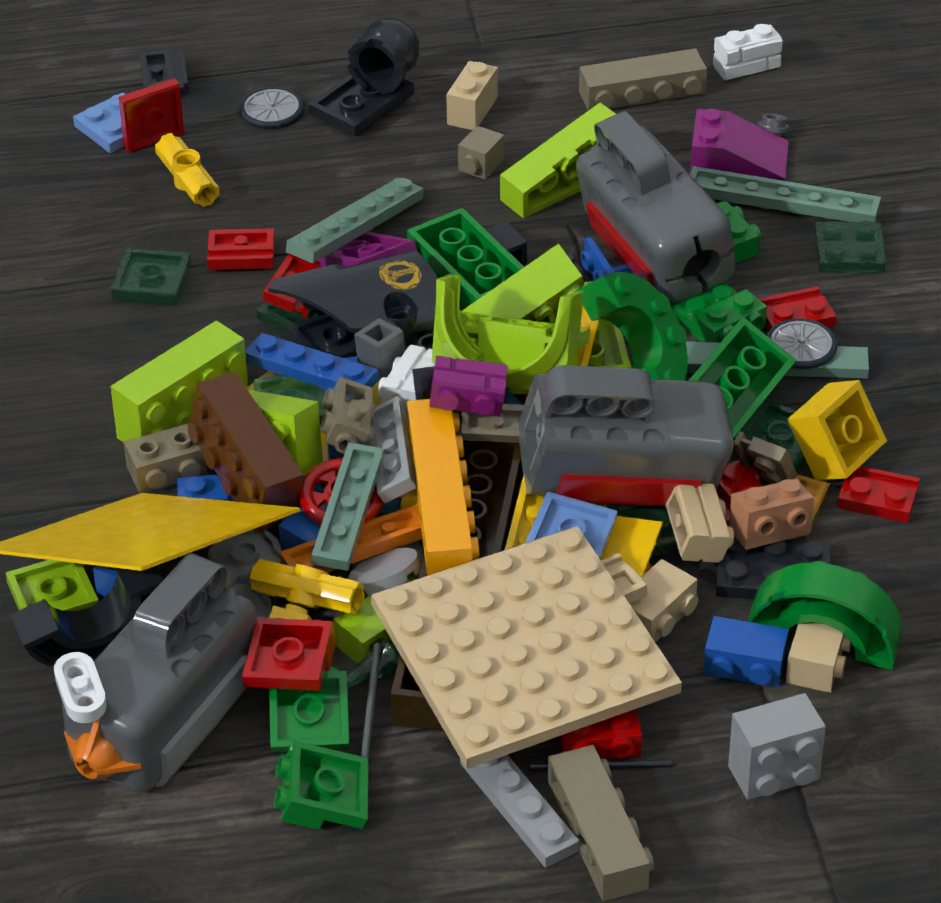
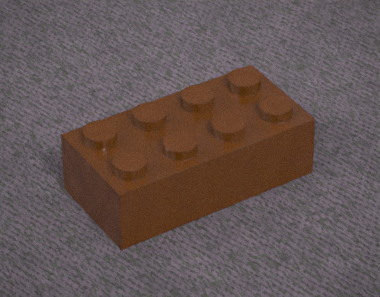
(243, 446)

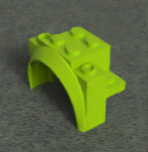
(519, 343)

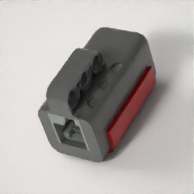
(654, 211)
(621, 435)

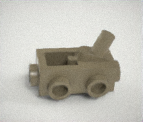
(348, 415)

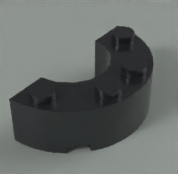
(53, 632)

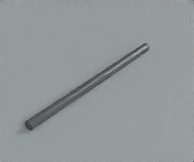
(371, 700)

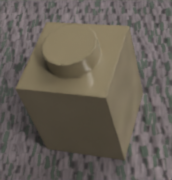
(481, 152)

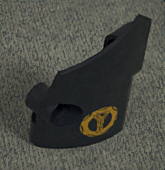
(388, 288)

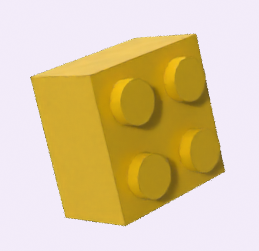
(837, 430)

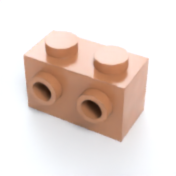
(771, 513)

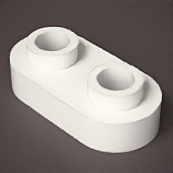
(84, 694)

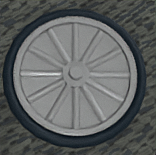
(271, 107)
(806, 341)

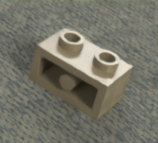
(162, 458)

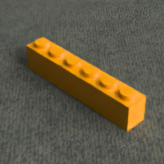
(440, 487)

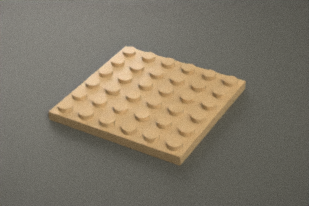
(524, 646)

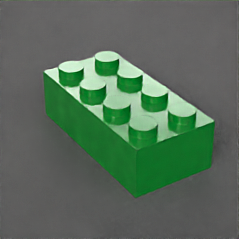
(464, 248)
(746, 370)

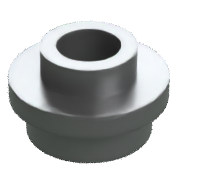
(774, 123)

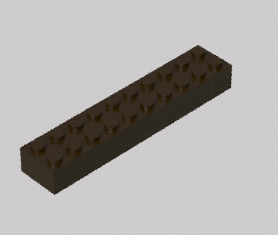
(494, 483)

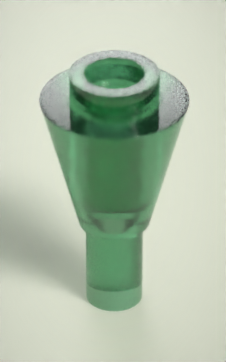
(387, 665)

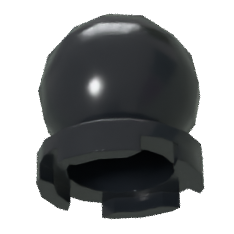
(384, 55)

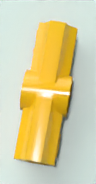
(187, 170)
(307, 586)

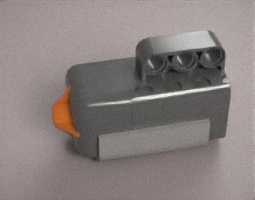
(166, 678)

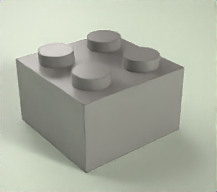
(776, 746)

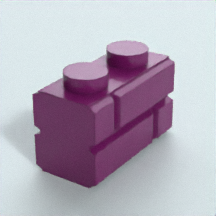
(468, 386)

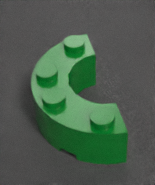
(644, 320)
(834, 598)

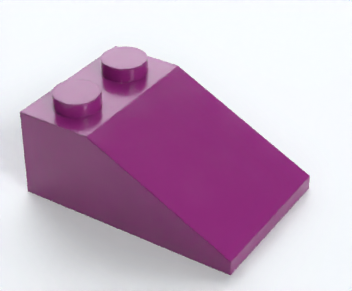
(737, 146)
(368, 248)

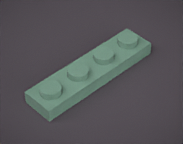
(347, 506)

